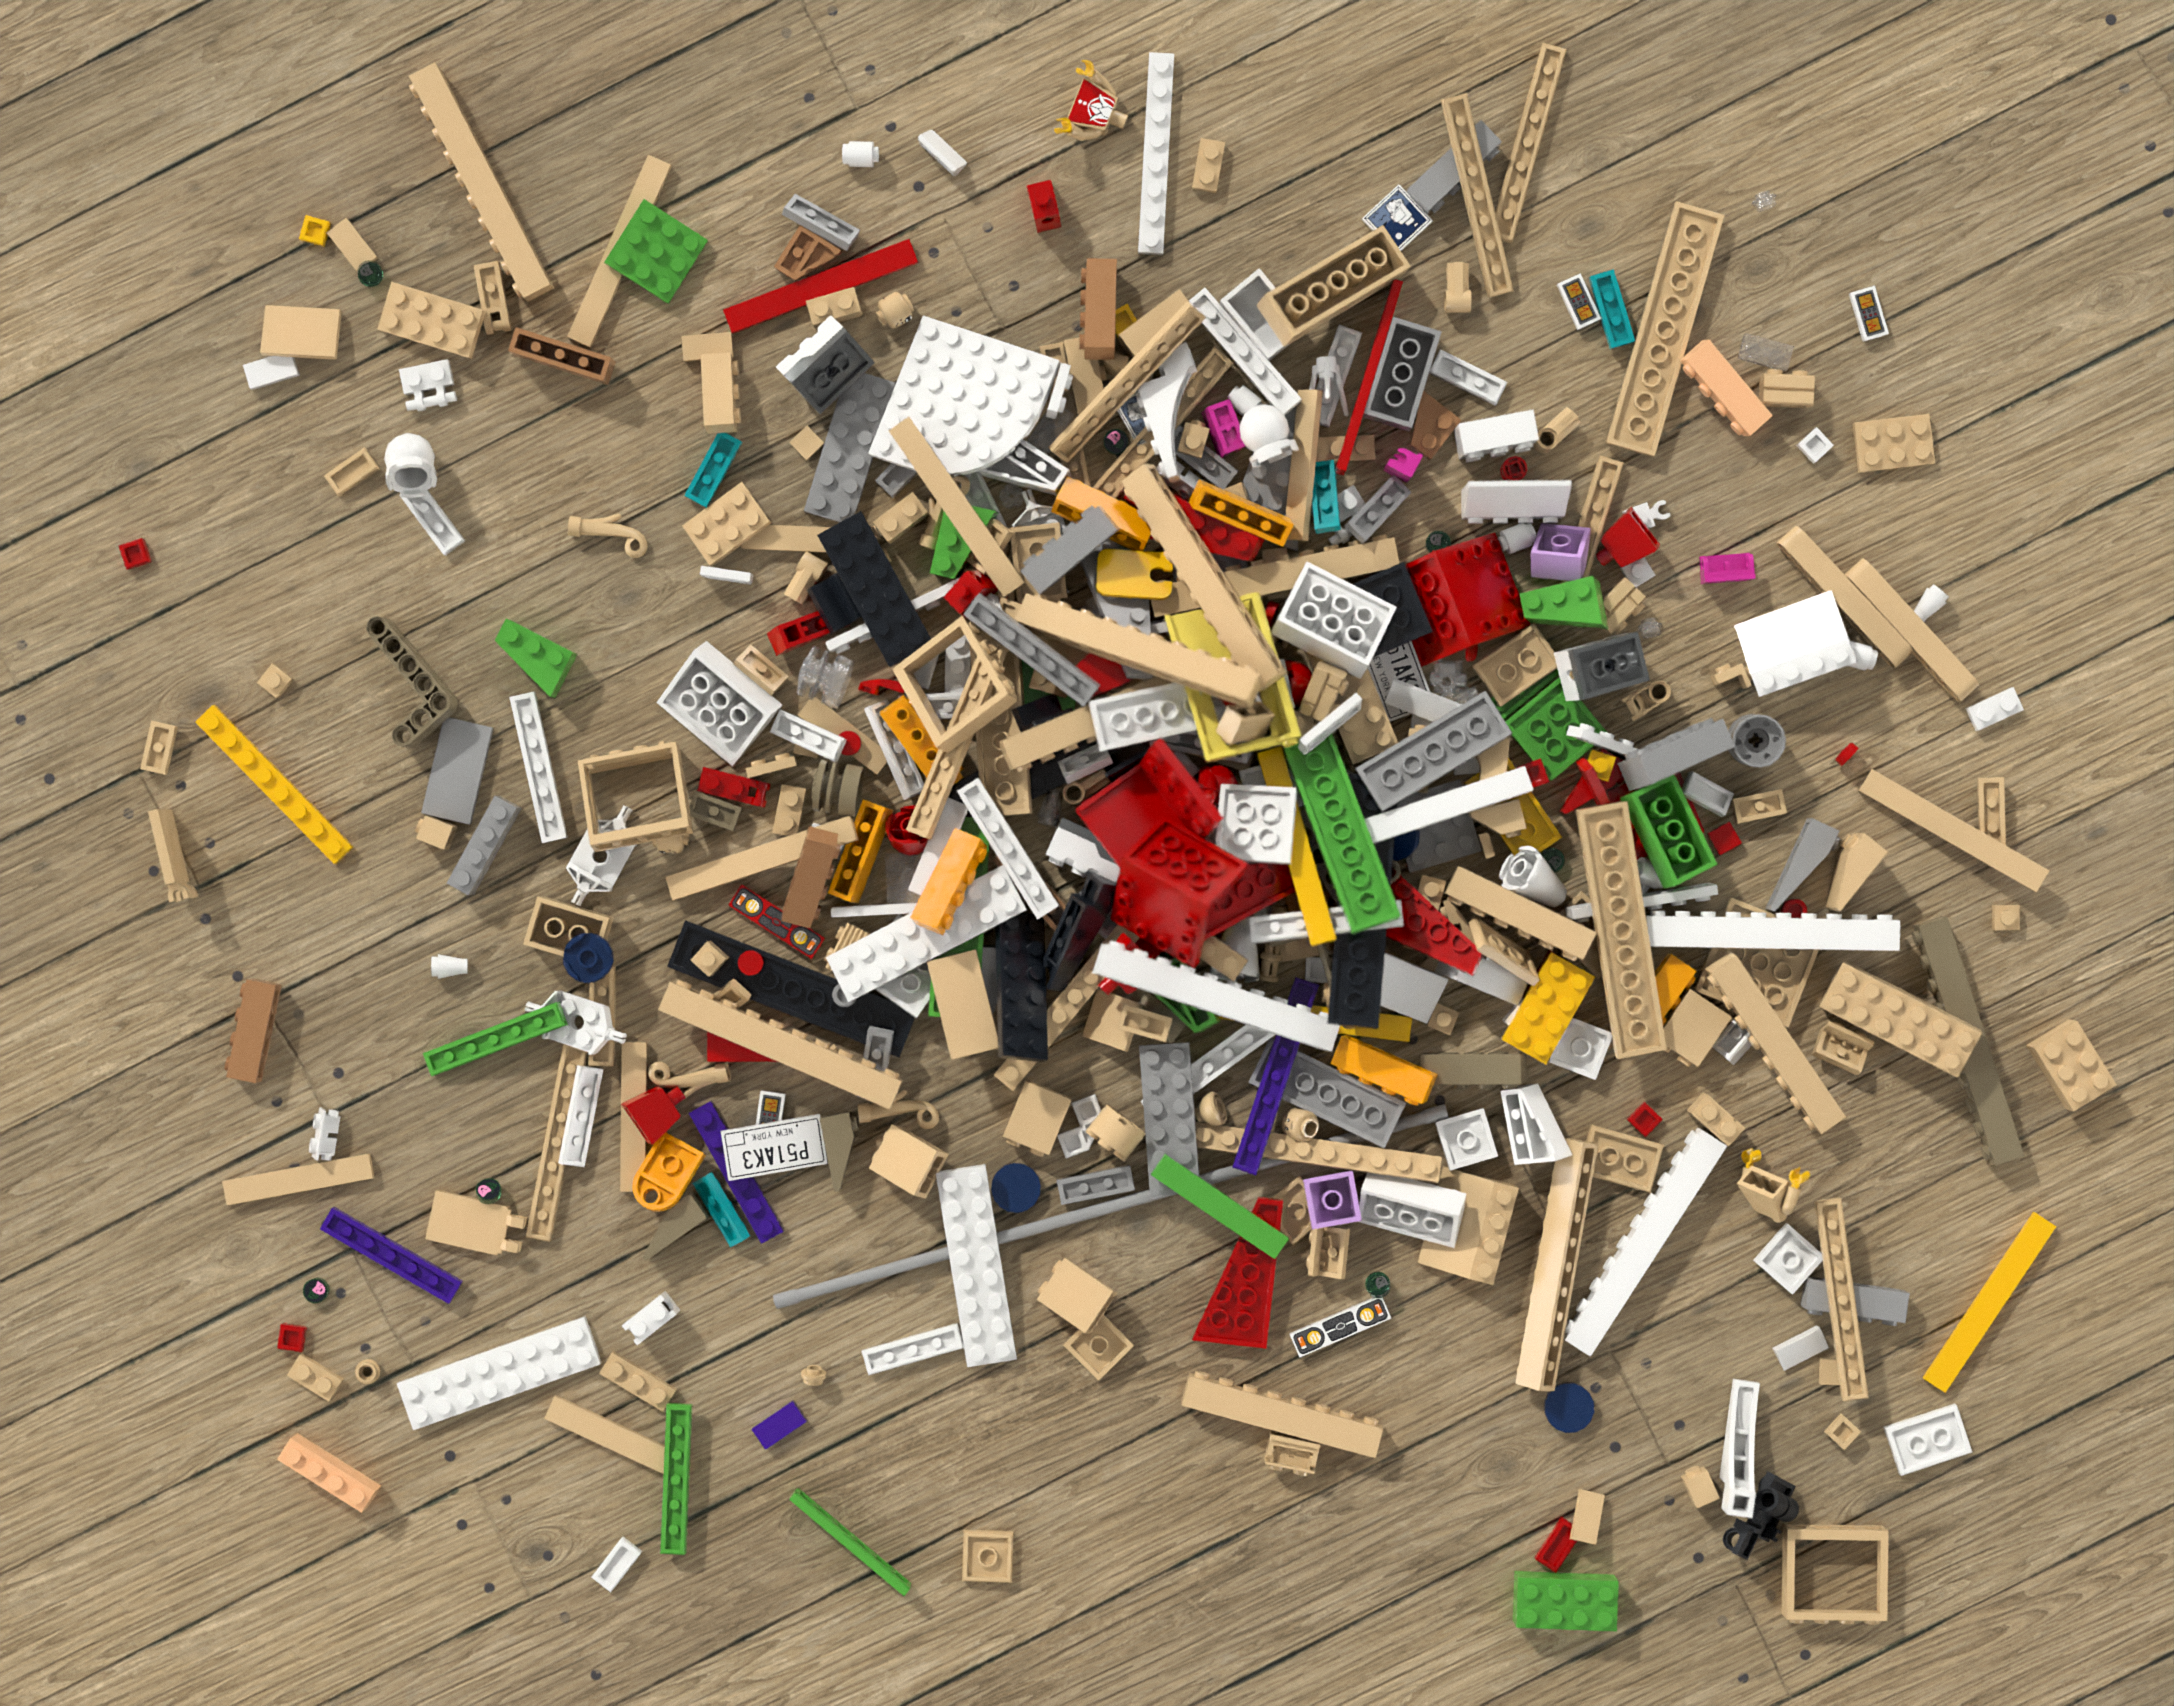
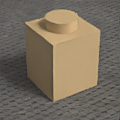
(436, 832)
(709, 958)
(1699, 1486)

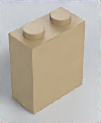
(1693, 1028)
(1037, 1118)
(908, 1161)
(1076, 1295)

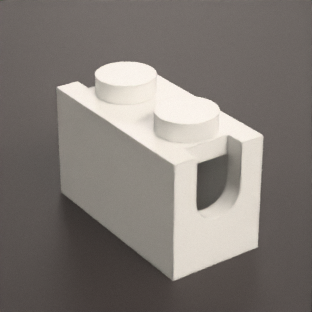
(651, 1317)

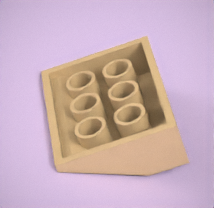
(1481, 1230)

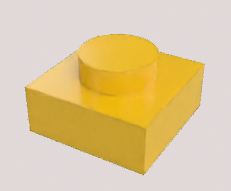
(1602, 764)

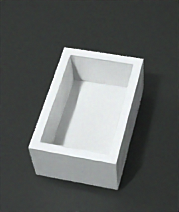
(1242, 308)
(1496, 436)

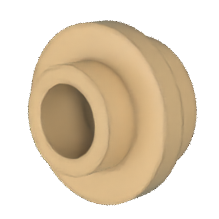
(813, 1375)
(362, 1376)

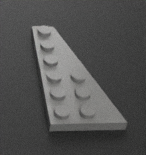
(1270, 482)
(1122, 610)

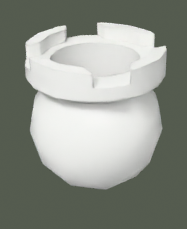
(1266, 433)
(410, 465)

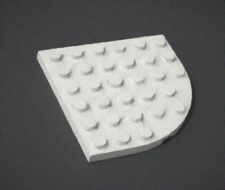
(965, 397)

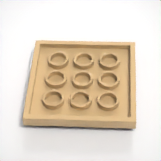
(1776, 972)

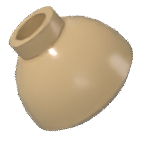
(1211, 1110)

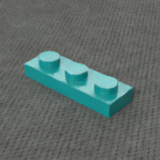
(1611, 309)
(713, 469)
(1325, 498)
(721, 1209)

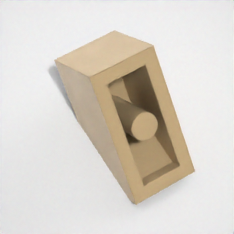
(1501, 818)

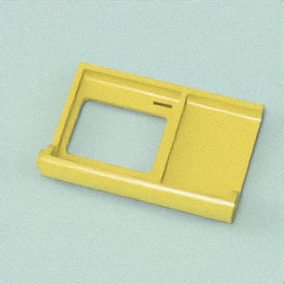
(1196, 634)

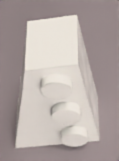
(1029, 469)
(1490, 979)
(1532, 1126)

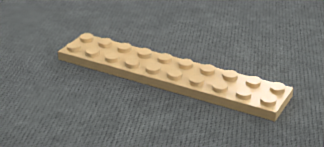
(1664, 329)
(1007, 788)
(1621, 929)

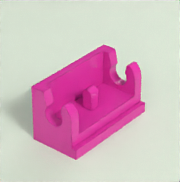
(1223, 428)
(1404, 466)
(1726, 568)

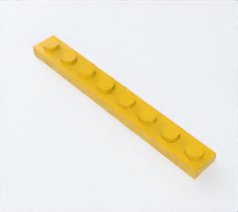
(274, 784)

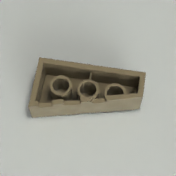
(1476, 1069)

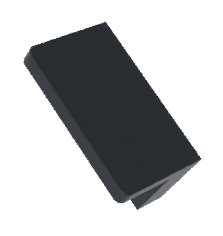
(834, 603)
(1038, 712)
(1126, 759)

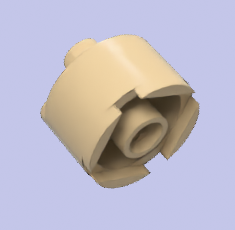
(1115, 1132)

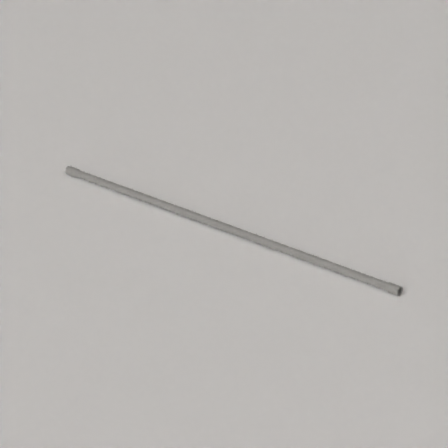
(796, 1295)

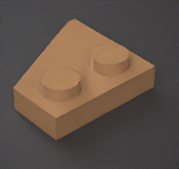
(805, 254)
(1432, 426)

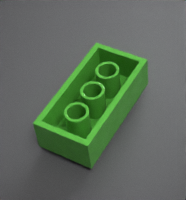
(1669, 831)
(1565, 1601)

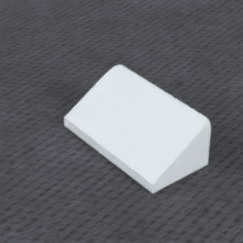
(942, 152)
(1732, 1043)
(1800, 1347)

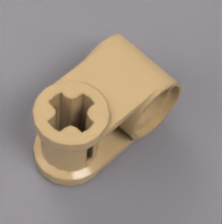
(1645, 699)

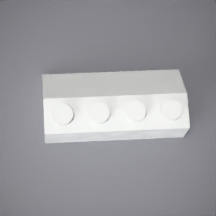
(1412, 1208)

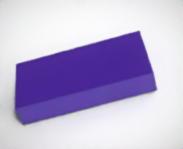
(779, 1424)

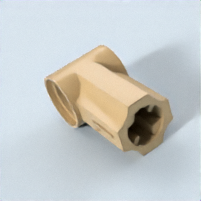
(1457, 296)
(1557, 429)
(809, 571)
(1087, 785)

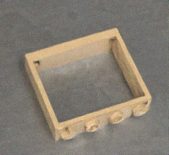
(978, 718)
(643, 833)
(1833, 1532)

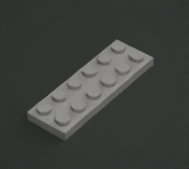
(845, 454)
(1433, 751)
(1337, 1097)
(1168, 1108)

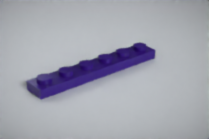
(745, 1190)
(391, 1255)

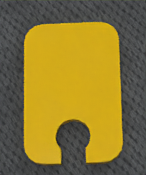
(1128, 574)

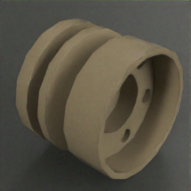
(837, 788)

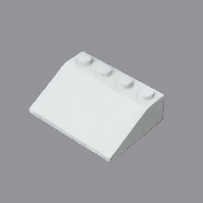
(1514, 501)
(1333, 620)
(1795, 643)
(719, 703)

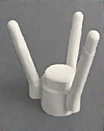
(1326, 369)

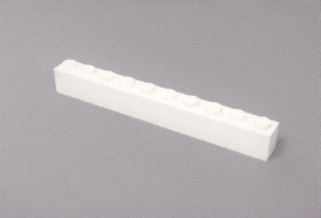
(1773, 933)
(1215, 997)
(1644, 1240)

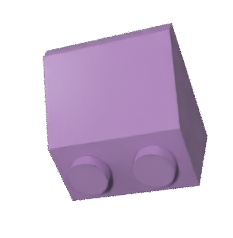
(1560, 552)
(1332, 1199)

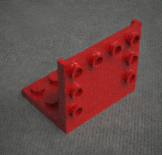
(1466, 597)
(1142, 798)
(1170, 887)

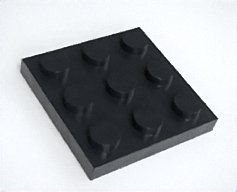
(1410, 617)

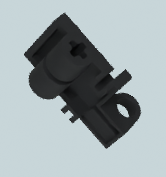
(1771, 1504)

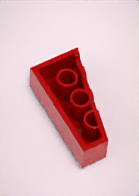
(1220, 536)

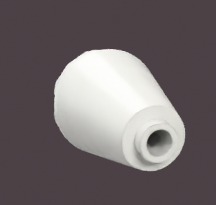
(1532, 877)
(1239, 939)

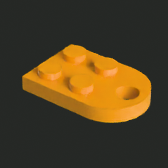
(666, 1170)

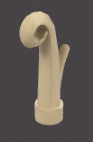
(935, 516)
(606, 527)
(696, 1080)
(874, 1111)

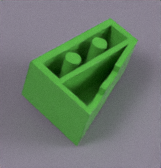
(951, 549)
(1567, 603)
(538, 656)
(1194, 1018)

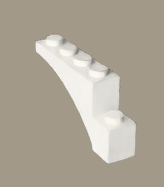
(1161, 402)
(1738, 1450)

